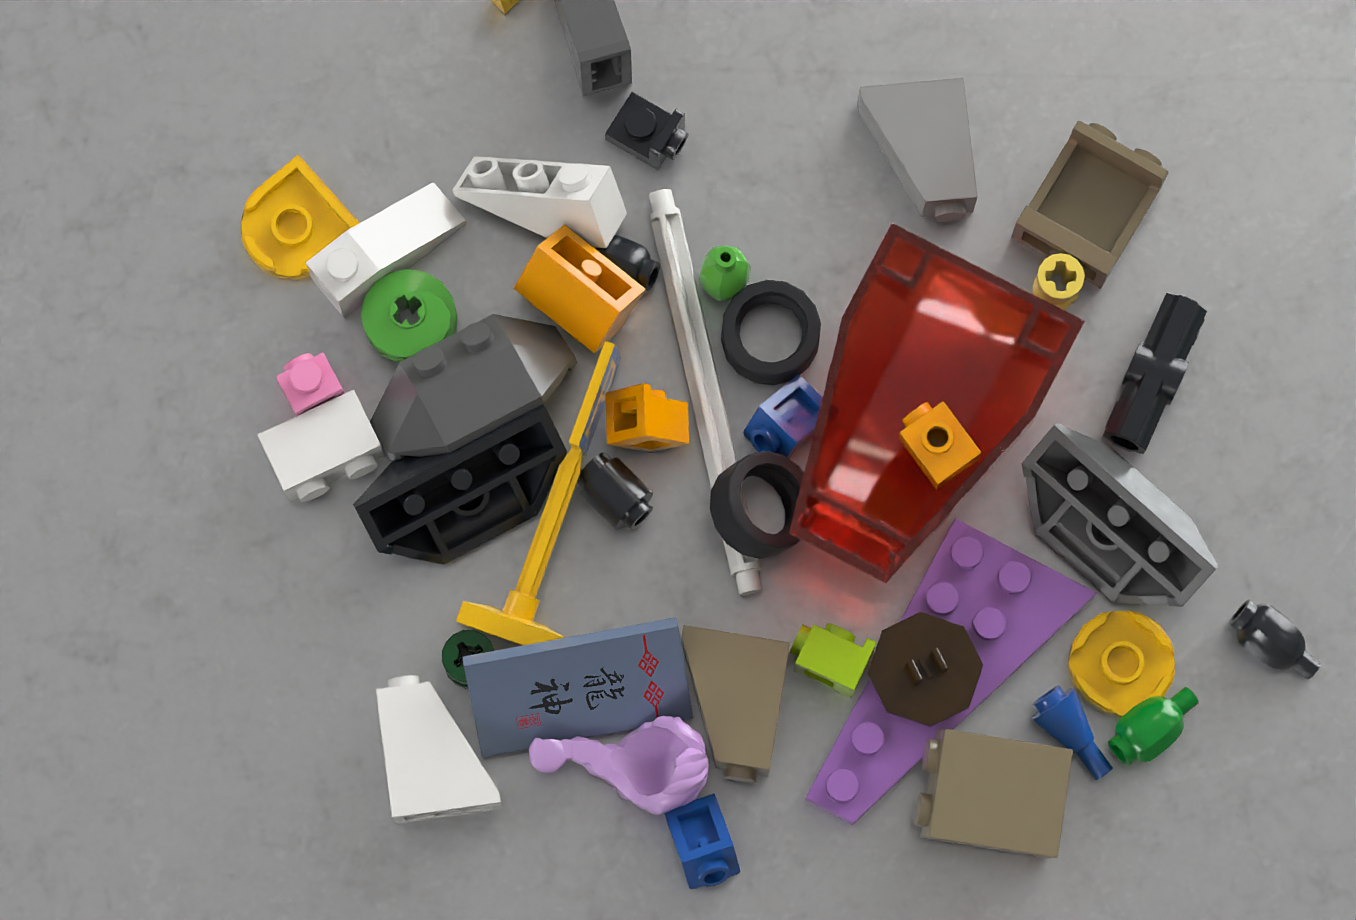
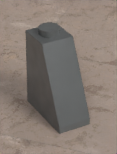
(596, 44)

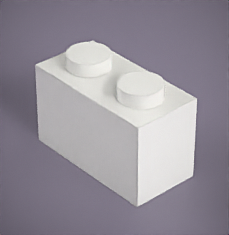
(322, 447)

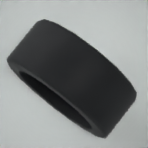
(777, 293)
(729, 513)

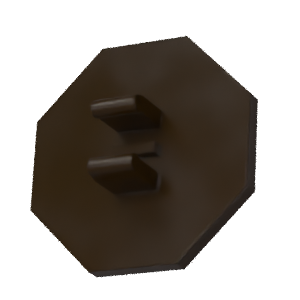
(925, 669)

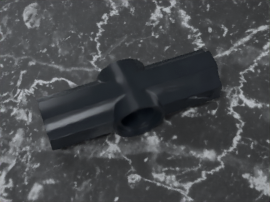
(1155, 373)

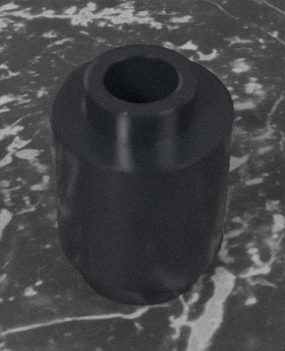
(615, 492)

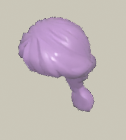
(653, 766)

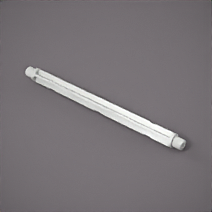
(698, 364)

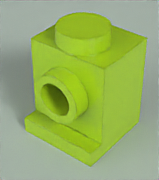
(831, 657)

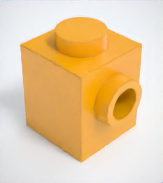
(938, 443)

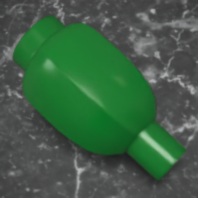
(1151, 727)

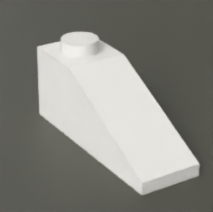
(383, 245)

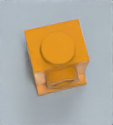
(645, 419)

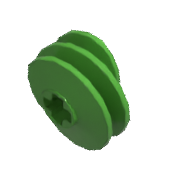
(410, 291)

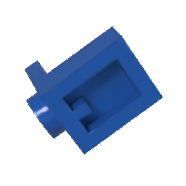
(785, 418)
(703, 842)

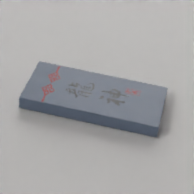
(577, 686)

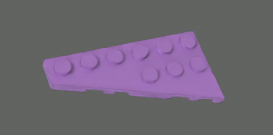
(1009, 613)

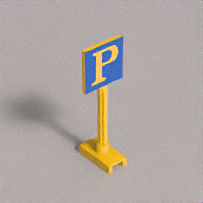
(516, 619)

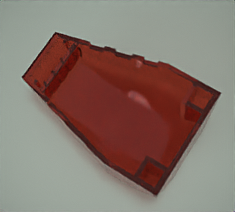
(911, 336)

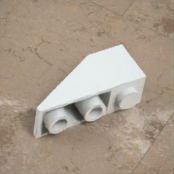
(546, 196)

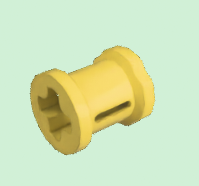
(1071, 275)

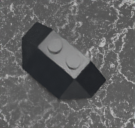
(463, 498)

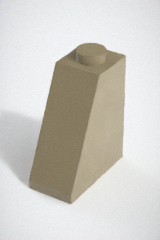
(738, 696)

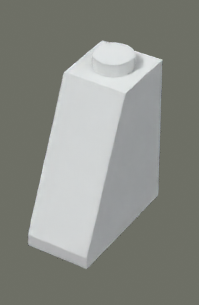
(428, 757)

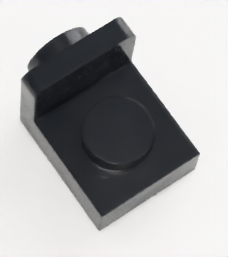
(648, 131)

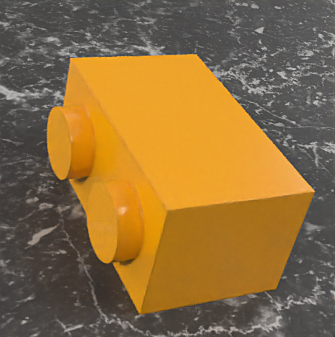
(579, 288)

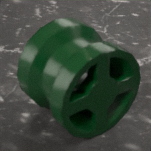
(456, 646)

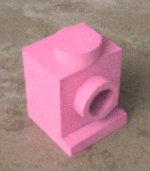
(309, 382)

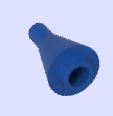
(1066, 722)

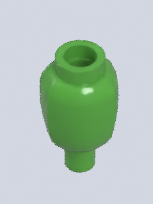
(724, 272)

